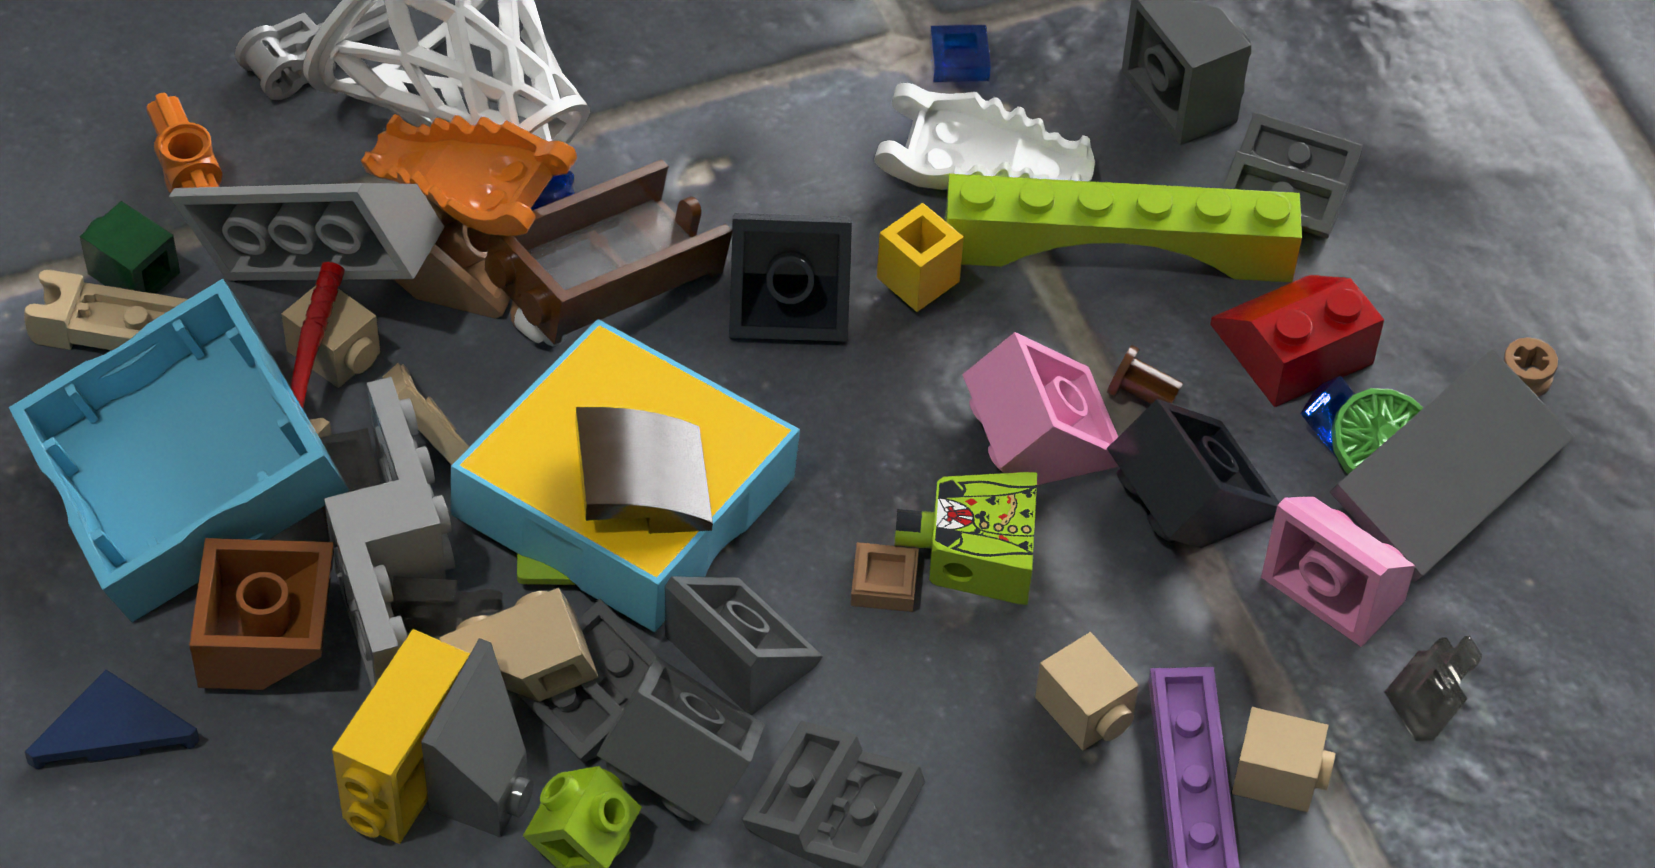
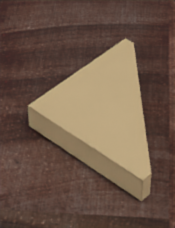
(429, 417)

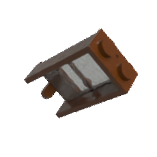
(604, 252)

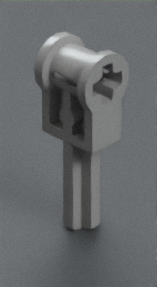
(287, 49)

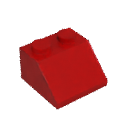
(1302, 335)

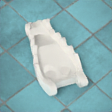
(976, 138)

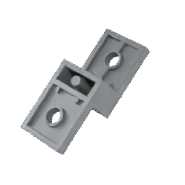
(388, 530)

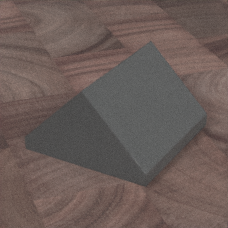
(735, 638)

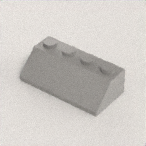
(296, 228)

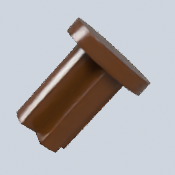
(1143, 380)

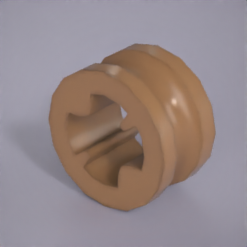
(1538, 353)

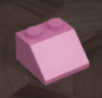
(1040, 411)
(1335, 568)

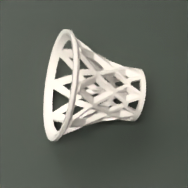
(463, 25)

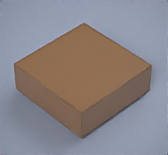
(884, 577)

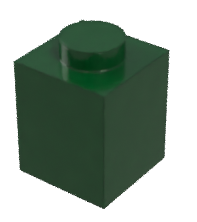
(129, 251)

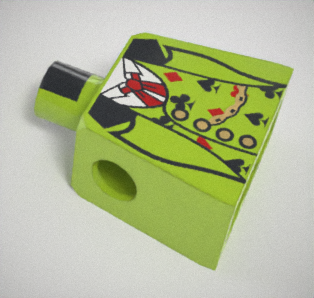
(978, 534)

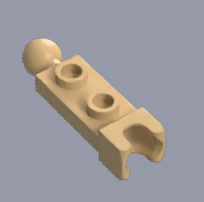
(90, 312)

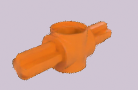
(182, 146)

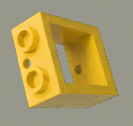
(381, 748)

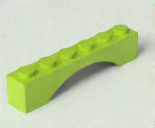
(1231, 229)

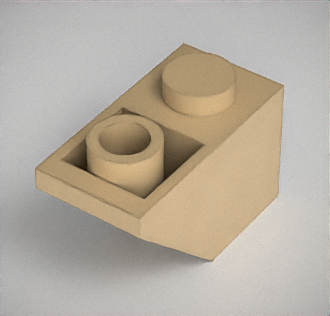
(534, 644)

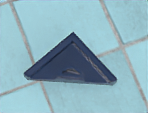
(110, 723)

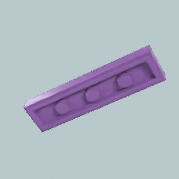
(1192, 768)

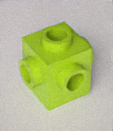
(583, 819)

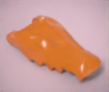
(473, 173)

